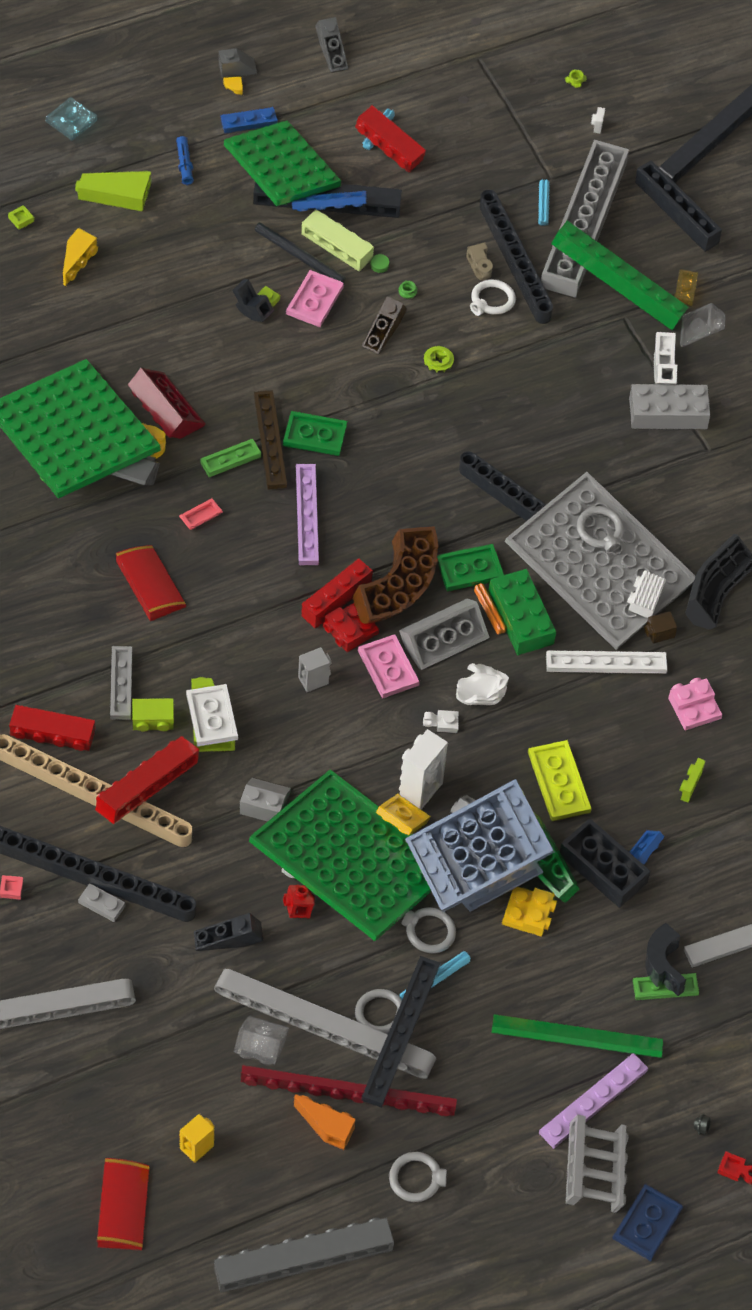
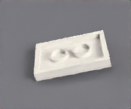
(212, 715)

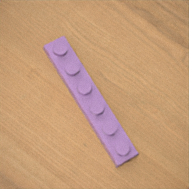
(307, 514)
(594, 1099)

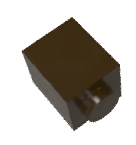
(661, 627)

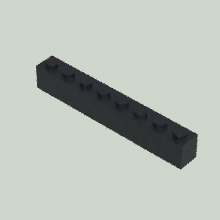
(380, 201)

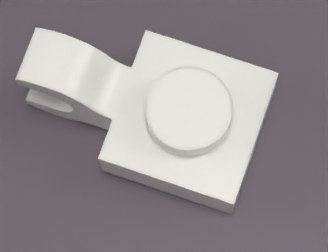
(444, 720)

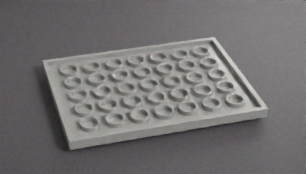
(588, 576)

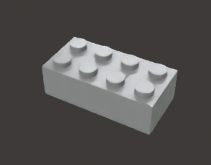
(669, 406)

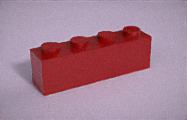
(390, 138)
(336, 592)
(52, 728)

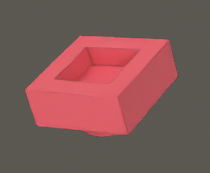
(11, 887)

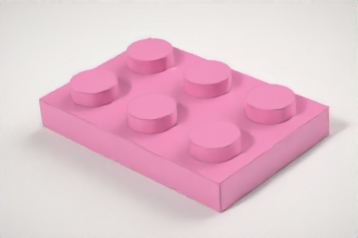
(315, 298)
(388, 666)

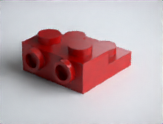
(348, 628)

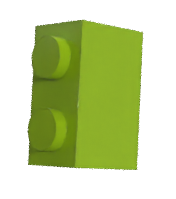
(153, 714)

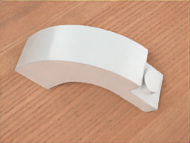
(664, 359)

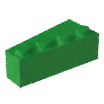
(556, 872)

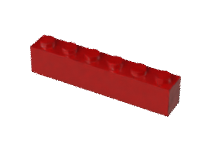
(146, 779)

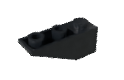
(229, 934)

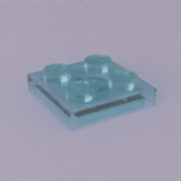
(71, 118)

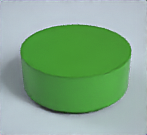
(380, 263)

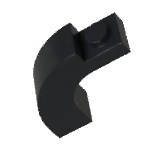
(660, 945)

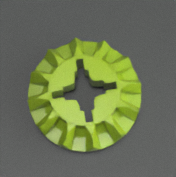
(443, 354)

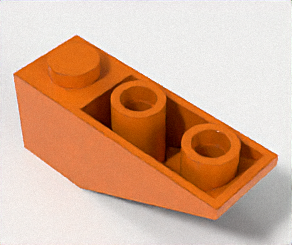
(329, 1124)

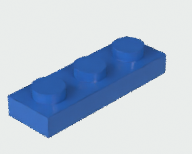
(248, 120)

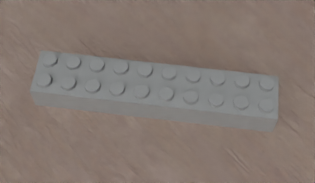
(587, 212)

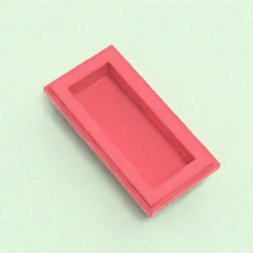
(201, 514)

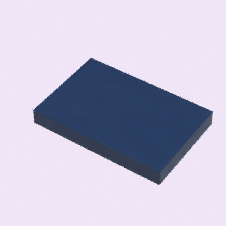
(647, 1222)

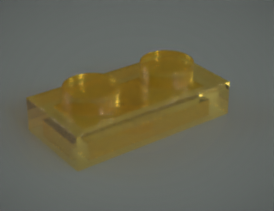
(686, 286)

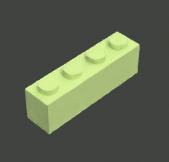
(337, 240)

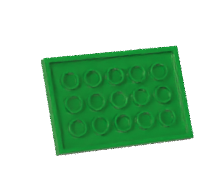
(282, 163)

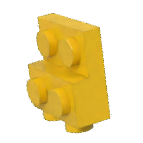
(529, 910)

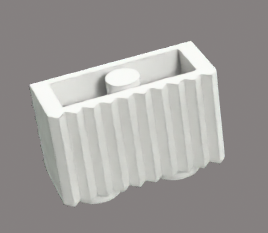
(646, 594)

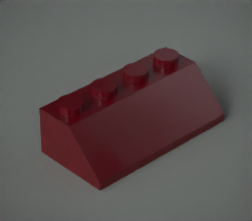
(165, 403)

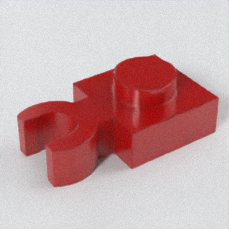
(733, 1167)

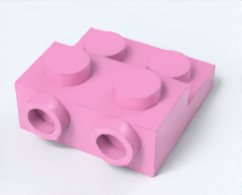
(694, 703)

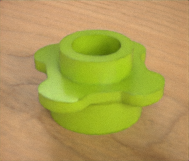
(576, 78)

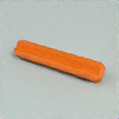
(490, 608)

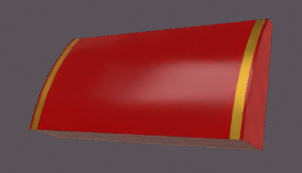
(149, 581)
(123, 1204)

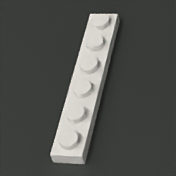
(606, 662)

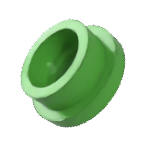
(408, 289)

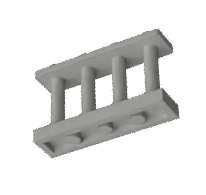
(576, 1170)

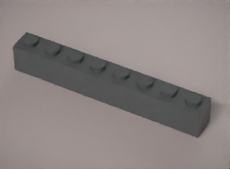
(303, 1254)

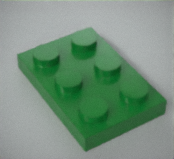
(315, 433)
(469, 567)

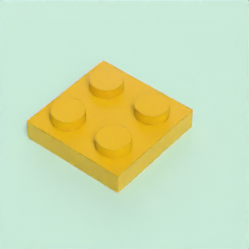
(403, 814)

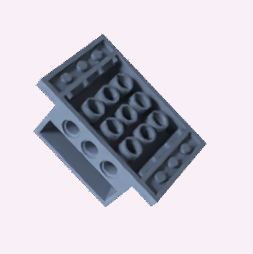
(481, 849)

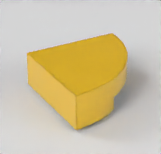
(233, 84)

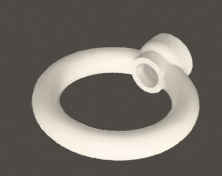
(480, 306)

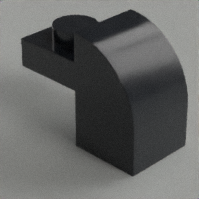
(251, 304)

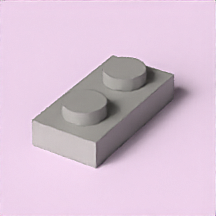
(101, 902)

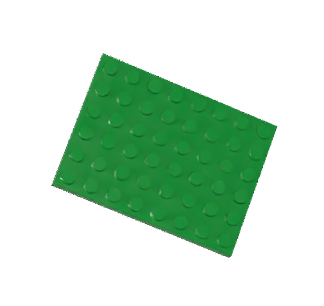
(74, 428)
(345, 854)

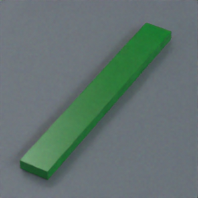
(577, 1036)

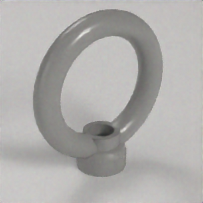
(611, 542)
(411, 919)
(369, 996)
(438, 1177)

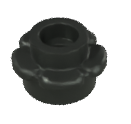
(702, 1124)

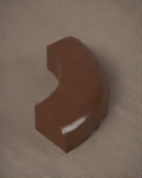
(407, 580)

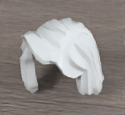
(483, 687)

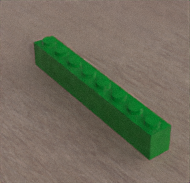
(619, 275)

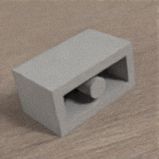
(314, 669)

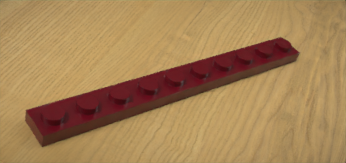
(341, 1089)

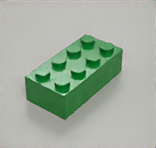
(522, 612)

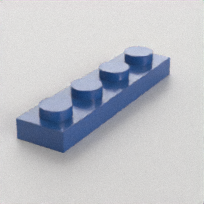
(337, 200)

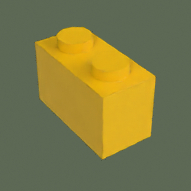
(197, 1137)

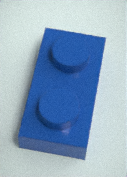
(646, 845)

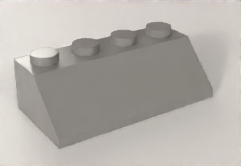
(444, 633)

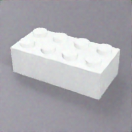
(423, 768)

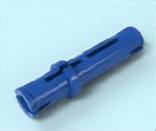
(182, 144)

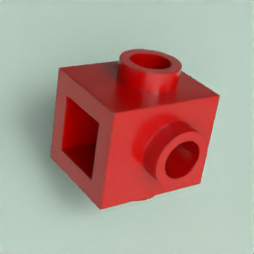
(299, 901)

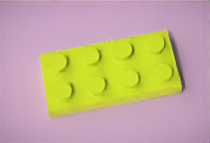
(559, 780)

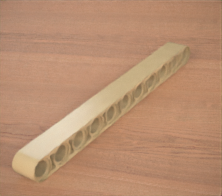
(87, 782)

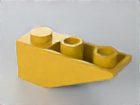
(78, 251)

